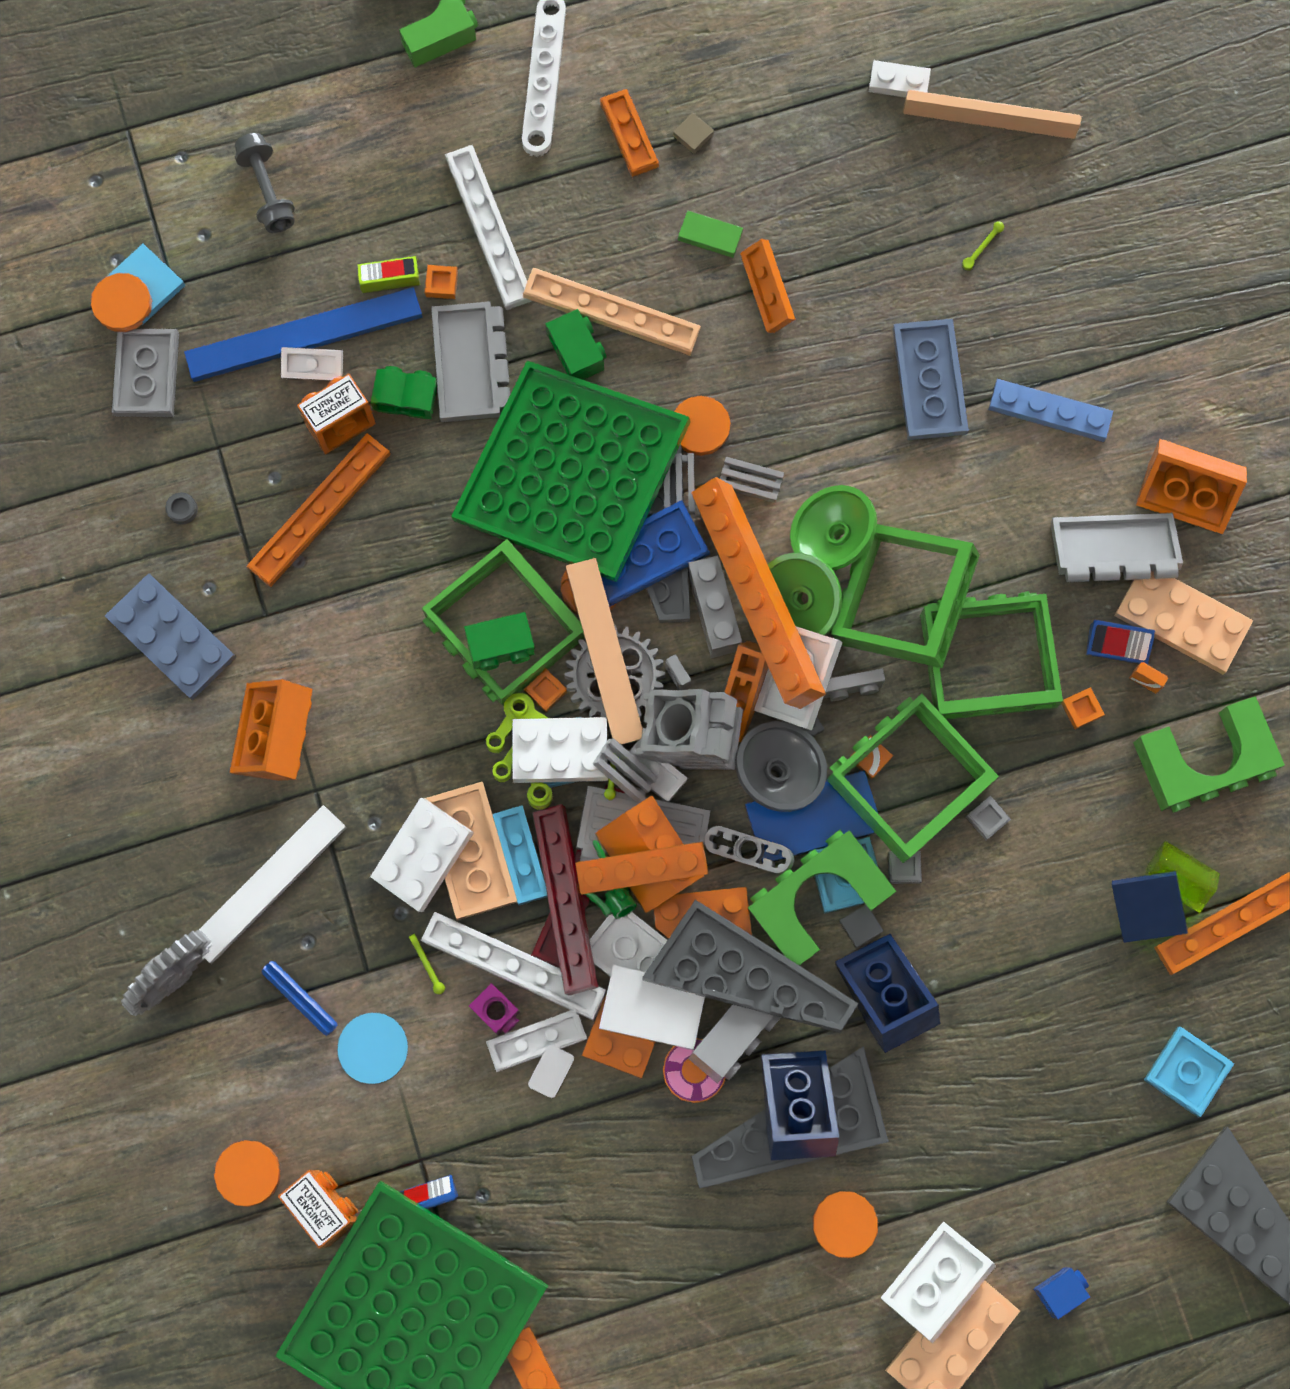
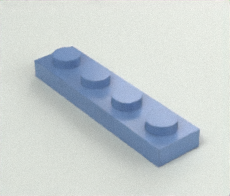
(1050, 410)

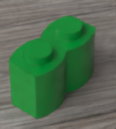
(404, 392)

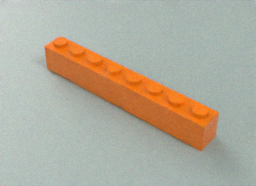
(758, 594)

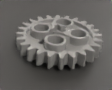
(629, 645)
(166, 972)

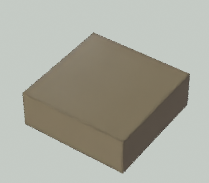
(693, 133)

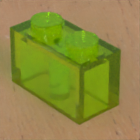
(1195, 879)

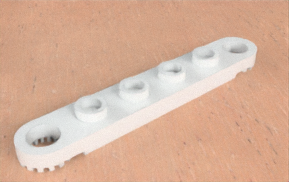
(543, 76)

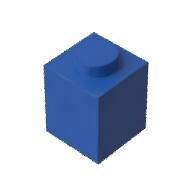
(1062, 1292)

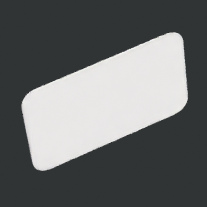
(551, 1071)

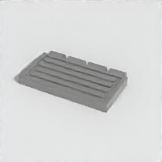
(467, 361)
(1116, 545)
(597, 812)

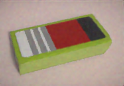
(388, 274)

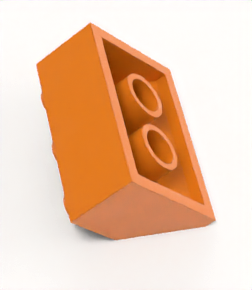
(1192, 486)
(271, 730)
(642, 830)

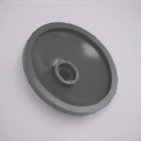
(789, 753)

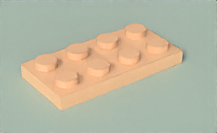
(1185, 620)
(480, 874)
(958, 1348)

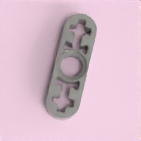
(730, 834)

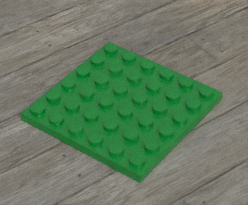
(571, 469)
(410, 1305)

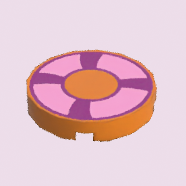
(686, 1079)

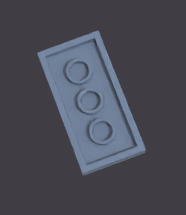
(930, 379)
(170, 636)

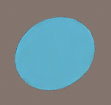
(372, 1048)

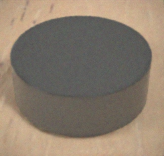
(181, 508)

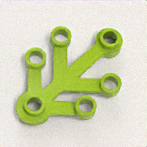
(503, 731)

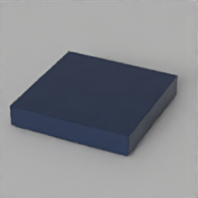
(1149, 907)

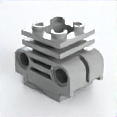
(691, 729)

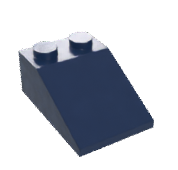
(889, 993)
(799, 1105)

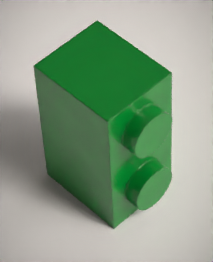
(575, 345)
(499, 641)

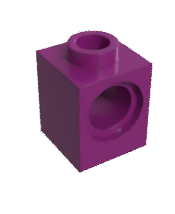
(485, 1000)

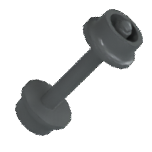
(253, 152)

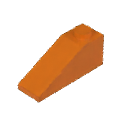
(747, 680)

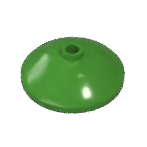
(827, 517)
(810, 575)

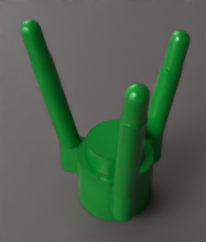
(618, 901)

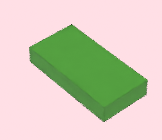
(710, 234)

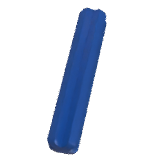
(299, 998)

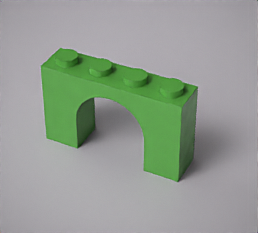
(439, 33)
(1177, 784)
(842, 858)

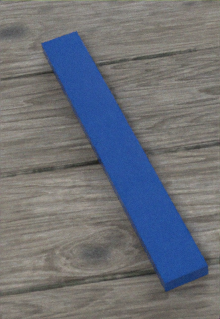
(303, 333)

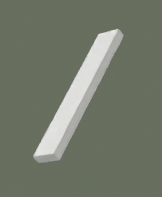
(488, 226)
(271, 881)
(508, 964)

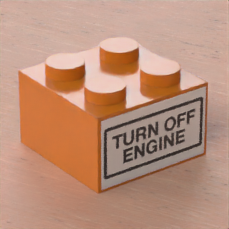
(336, 413)
(319, 1207)

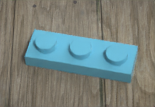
(520, 855)

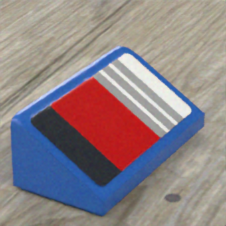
(1120, 642)
(433, 1192)

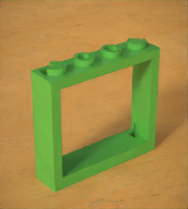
(503, 553)
(1001, 605)
(949, 610)
(949, 738)

